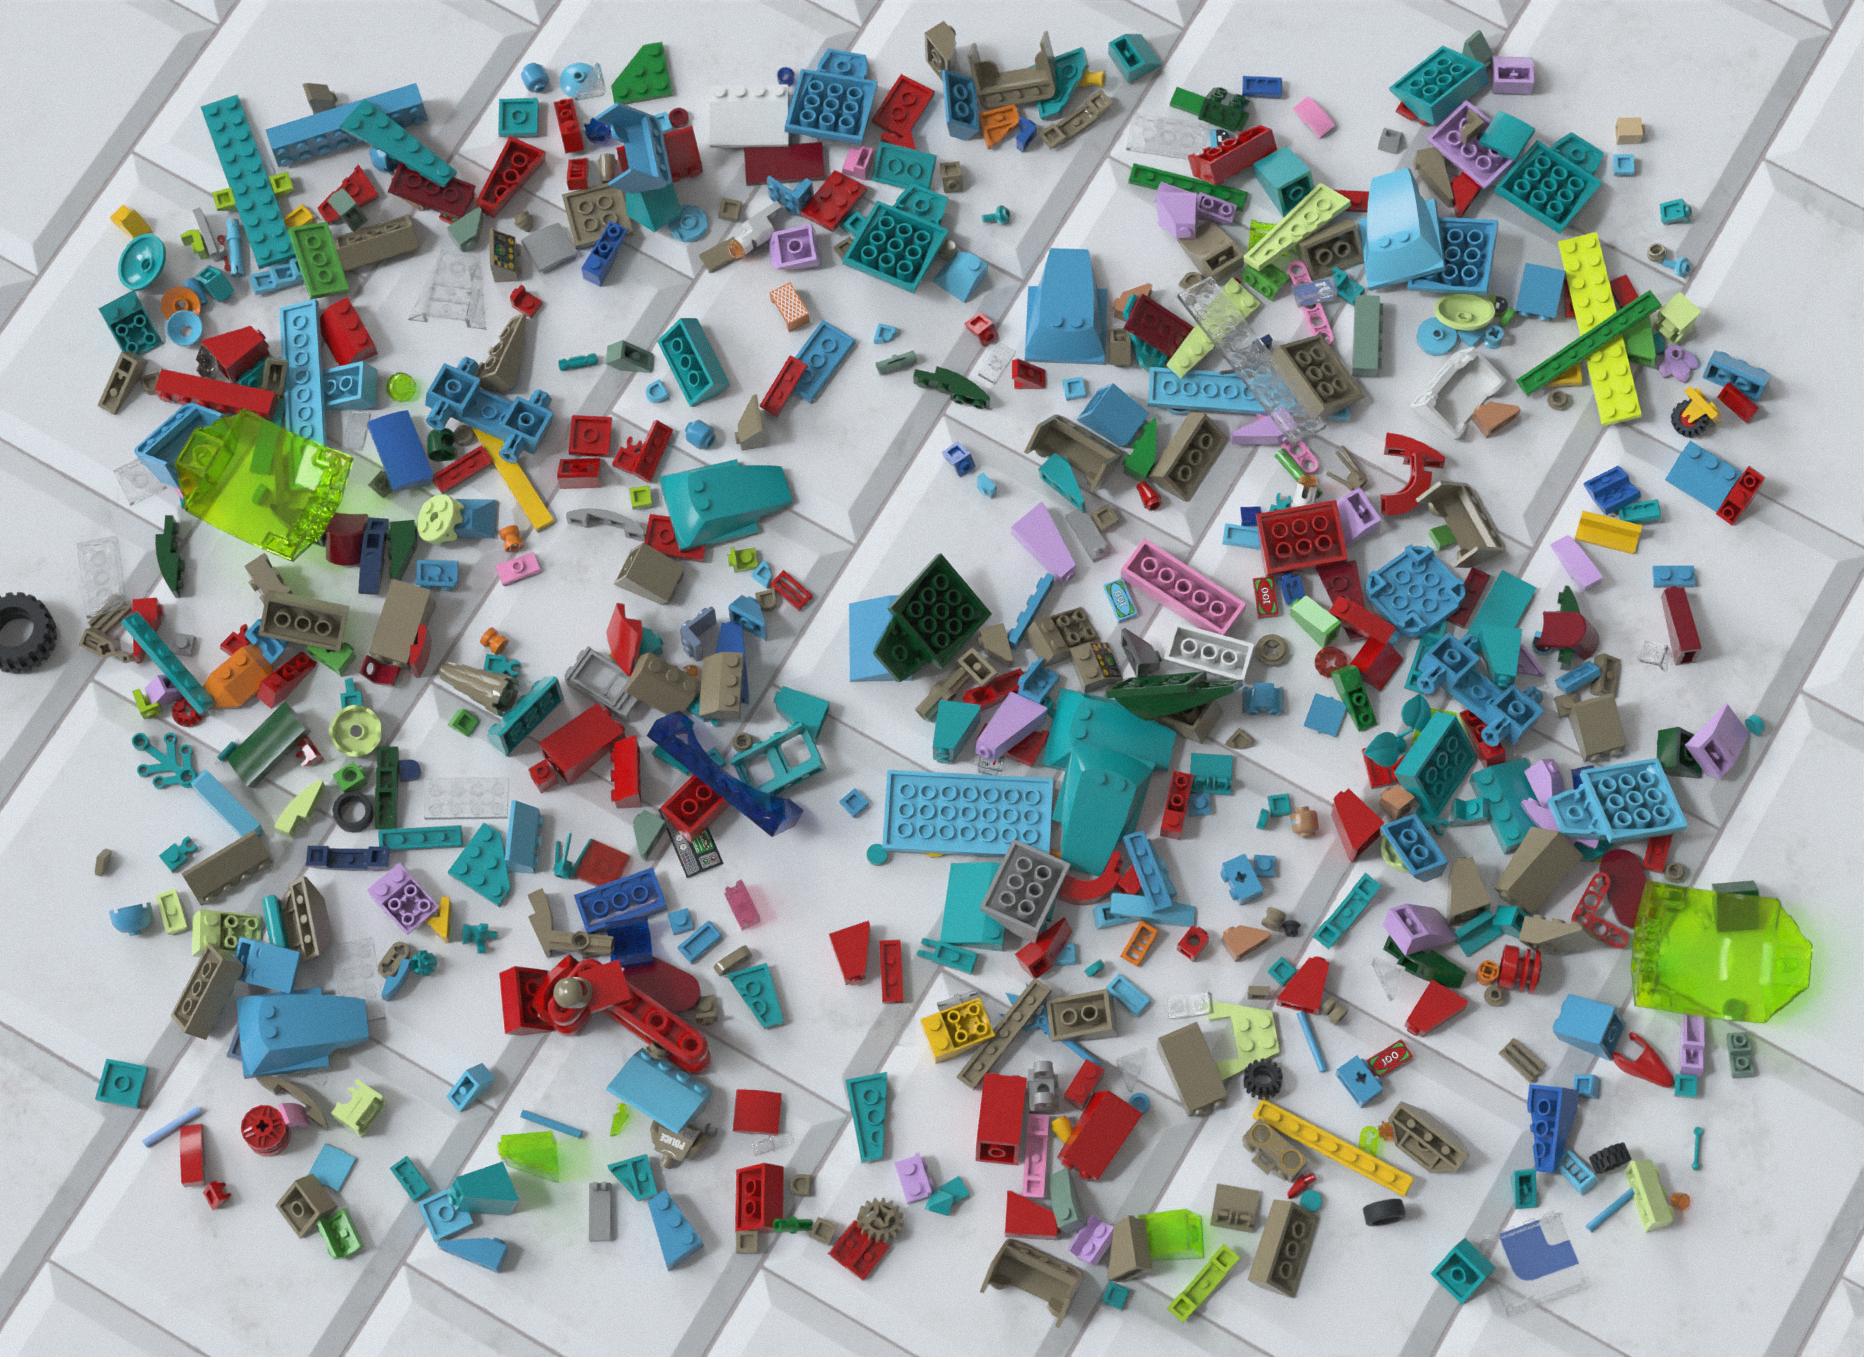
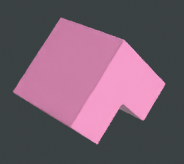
(858, 162)

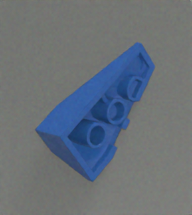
(1552, 1118)

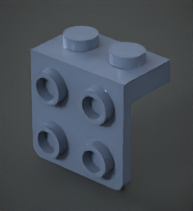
(692, 629)

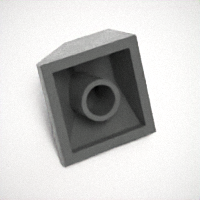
(1140, 654)

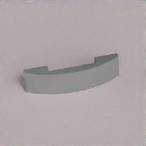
(582, 517)

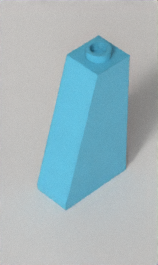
(225, 805)

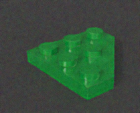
(643, 77)

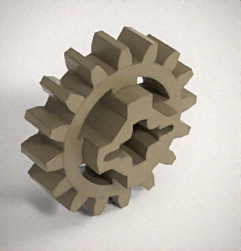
(878, 1222)

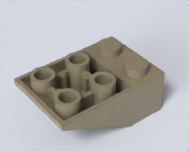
(1213, 252)
(1057, 634)
(1554, 936)

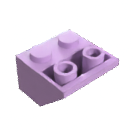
(1512, 75)
(1357, 516)

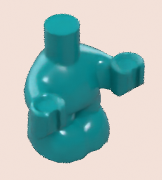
(477, 934)

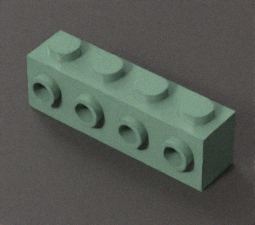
(1366, 336)

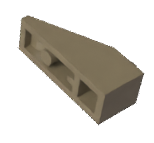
(1433, 172)
(122, 381)

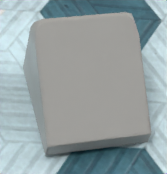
(1389, 140)

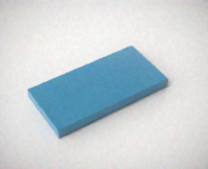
(823, 355)

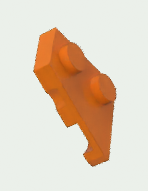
(998, 123)

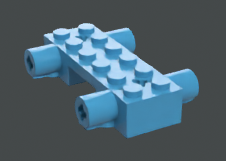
(459, 396)
(1453, 668)

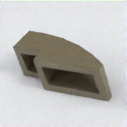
(541, 919)

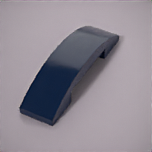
(347, 859)

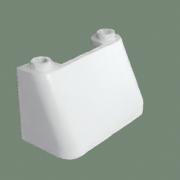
(1457, 391)

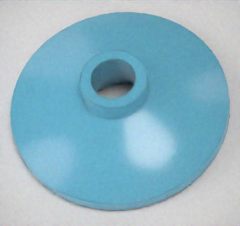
(569, 83)

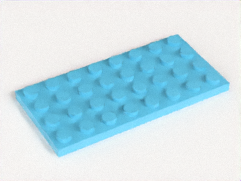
(965, 813)

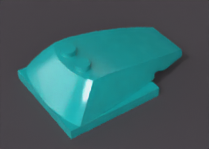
(1553, 181)
(900, 239)
(722, 501)
(1105, 725)
(1099, 804)

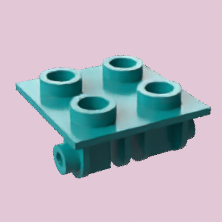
(1211, 773)

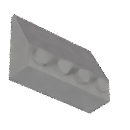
(1025, 890)

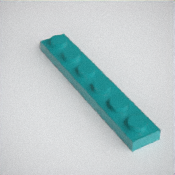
(168, 662)

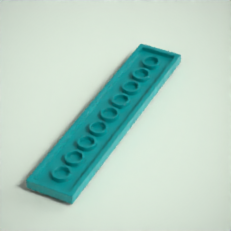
(248, 182)

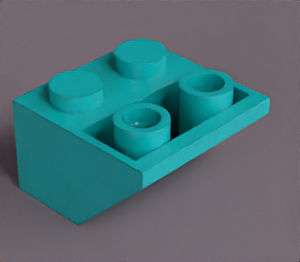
(1133, 56)

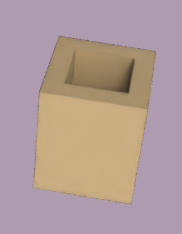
(1629, 130)

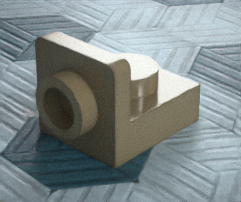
(1472, 128)
(951, 177)
(706, 1010)

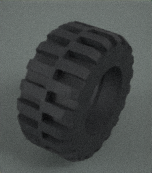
(40, 641)

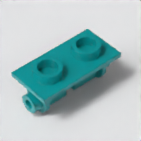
(255, 377)

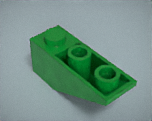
(1142, 459)
(1354, 696)

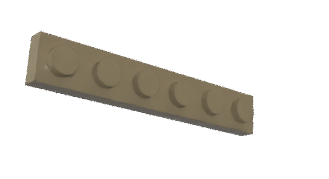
(1005, 1033)

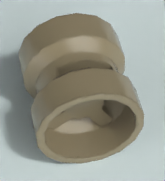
(1333, 1010)

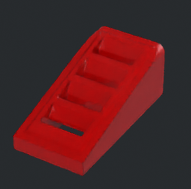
(577, 178)

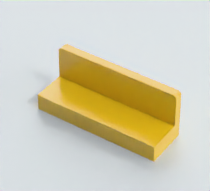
(1608, 532)

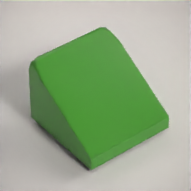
(1442, 537)
(463, 722)

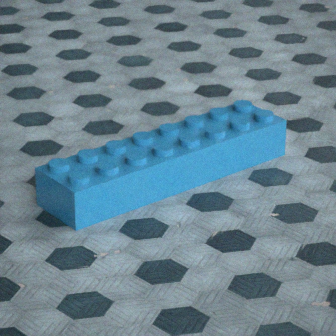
(322, 132)

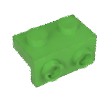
(340, 1235)

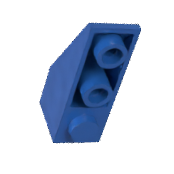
(604, 254)

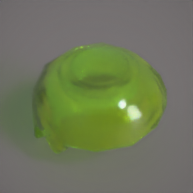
(400, 387)

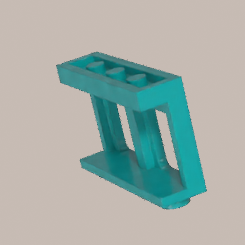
(785, 776)

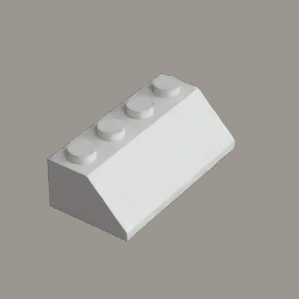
(1209, 652)

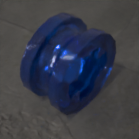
(780, 74)

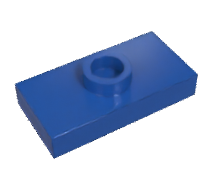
(1262, 86)

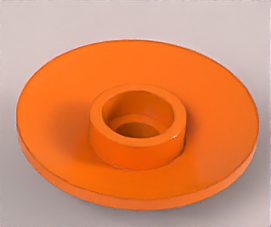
(173, 296)

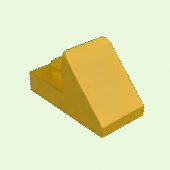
(130, 222)
(441, 924)

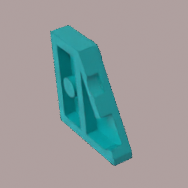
(636, 1177)

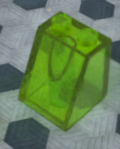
(531, 1153)
(1174, 1235)

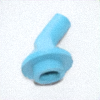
(1681, 267)

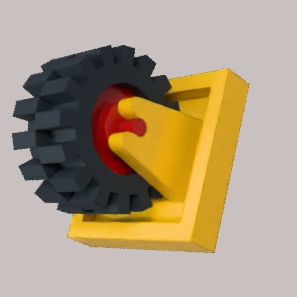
(1693, 415)

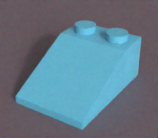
(350, 387)

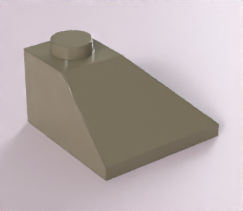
(750, 427)

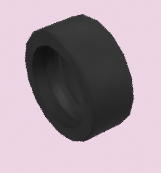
(361, 824)
(1384, 1212)

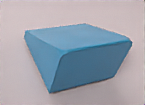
(1587, 1085)

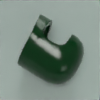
(435, 445)

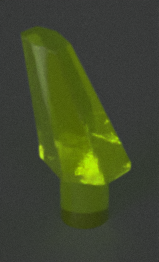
(619, 1119)

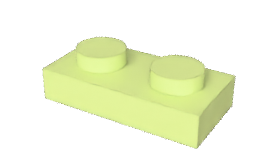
(171, 911)

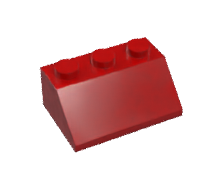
(346, 334)
(626, 773)
(693, 808)
(517, 994)
(759, 1197)

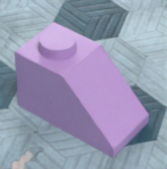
(162, 691)

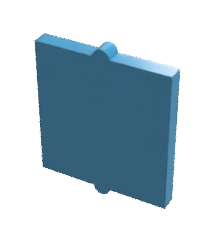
(1325, 715)

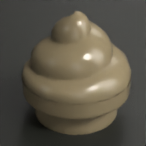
(524, 221)

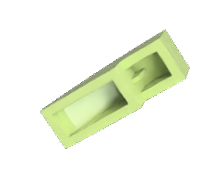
(300, 809)

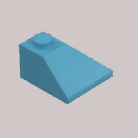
(962, 275)

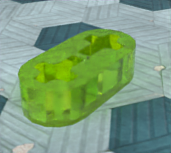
(1374, 1141)

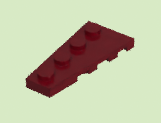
(1344, 581)

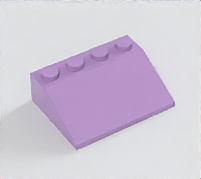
(1476, 161)

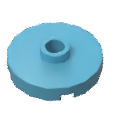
(1435, 345)

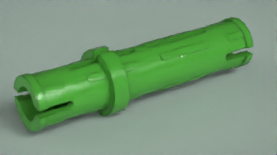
(1292, 467)

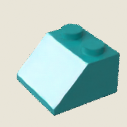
(1463, 1270)

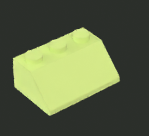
(1649, 1195)

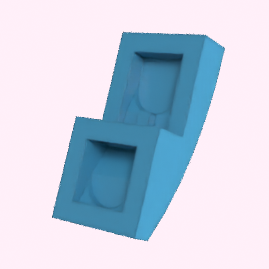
(394, 984)

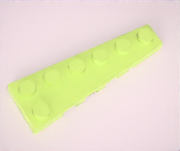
(1304, 219)
(1197, 343)

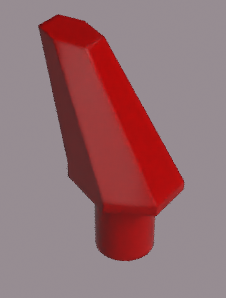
(1301, 1184)

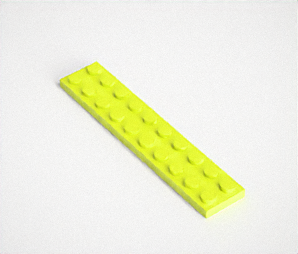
(1592, 305)

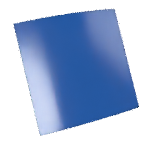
(1612, 490)

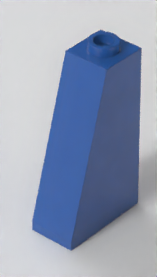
(732, 640)

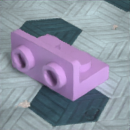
(914, 1179)
(1092, 1241)

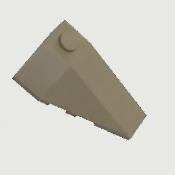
(504, 362)

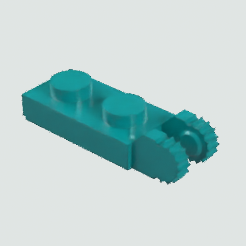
(949, 956)

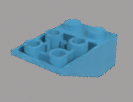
(268, 964)

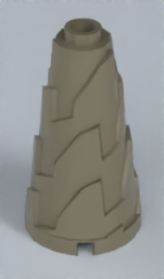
(487, 688)

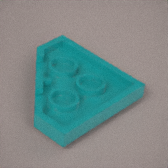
(1068, 73)
(1146, 354)
(484, 866)

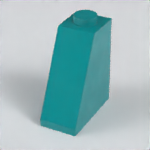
(803, 708)

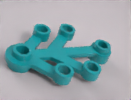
(167, 763)

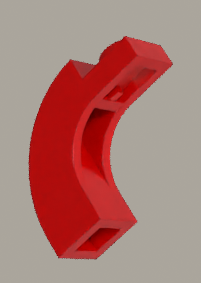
(1405, 499)
(1094, 891)
(546, 989)

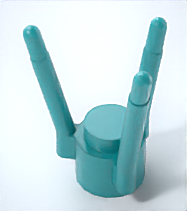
(563, 868)

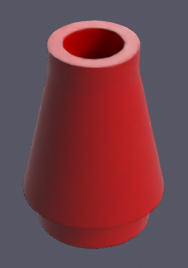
(1150, 498)

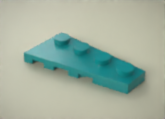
(868, 1107)

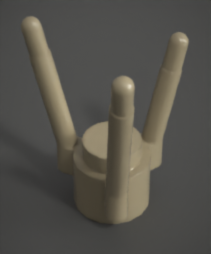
(1356, 477)

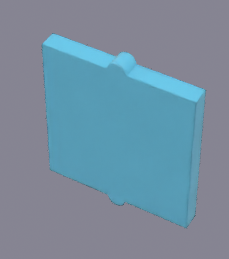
(332, 1167)

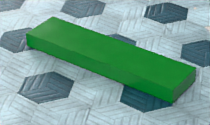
(1192, 104)

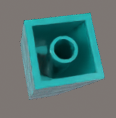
(1284, 179)
(653, 207)
(1500, 652)
(953, 729)
(484, 1191)

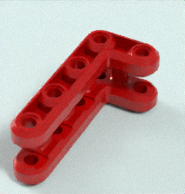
(644, 1020)

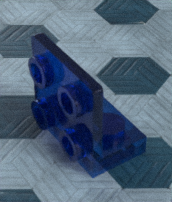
(631, 941)

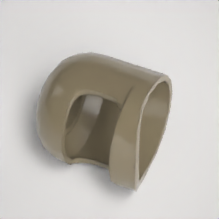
(569, 993)

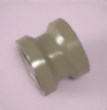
(1273, 919)

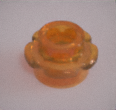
(1385, 1131)

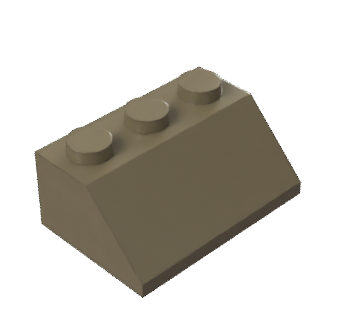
(941, 48)
(1330, 247)
(661, 685)
(722, 686)

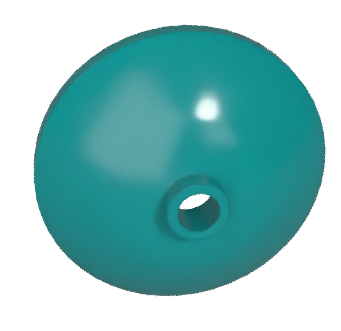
(142, 262)

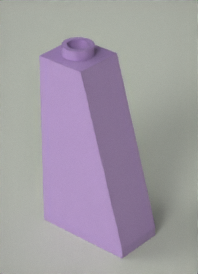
(1043, 541)
(1010, 725)

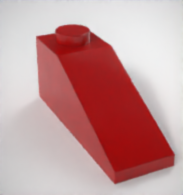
(151, 611)
(1362, 621)

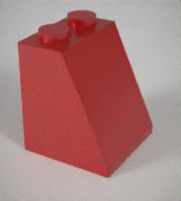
(237, 351)
(1355, 823)

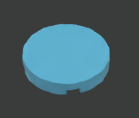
(690, 225)

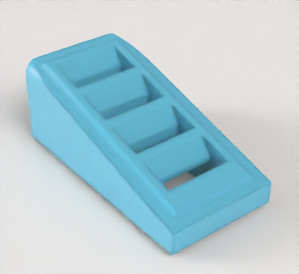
(1106, 922)
(1588, 1183)

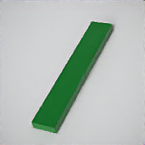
(1152, 177)

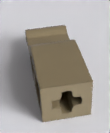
(97, 641)

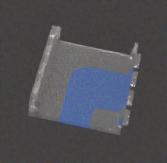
(1533, 1263)

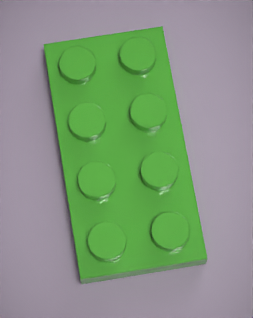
(318, 260)

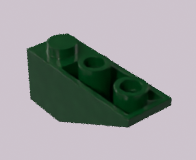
(403, 546)

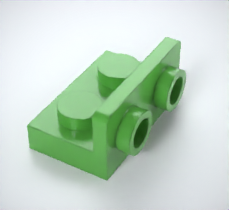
(1266, 281)

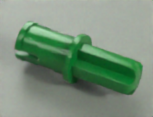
(792, 1225)

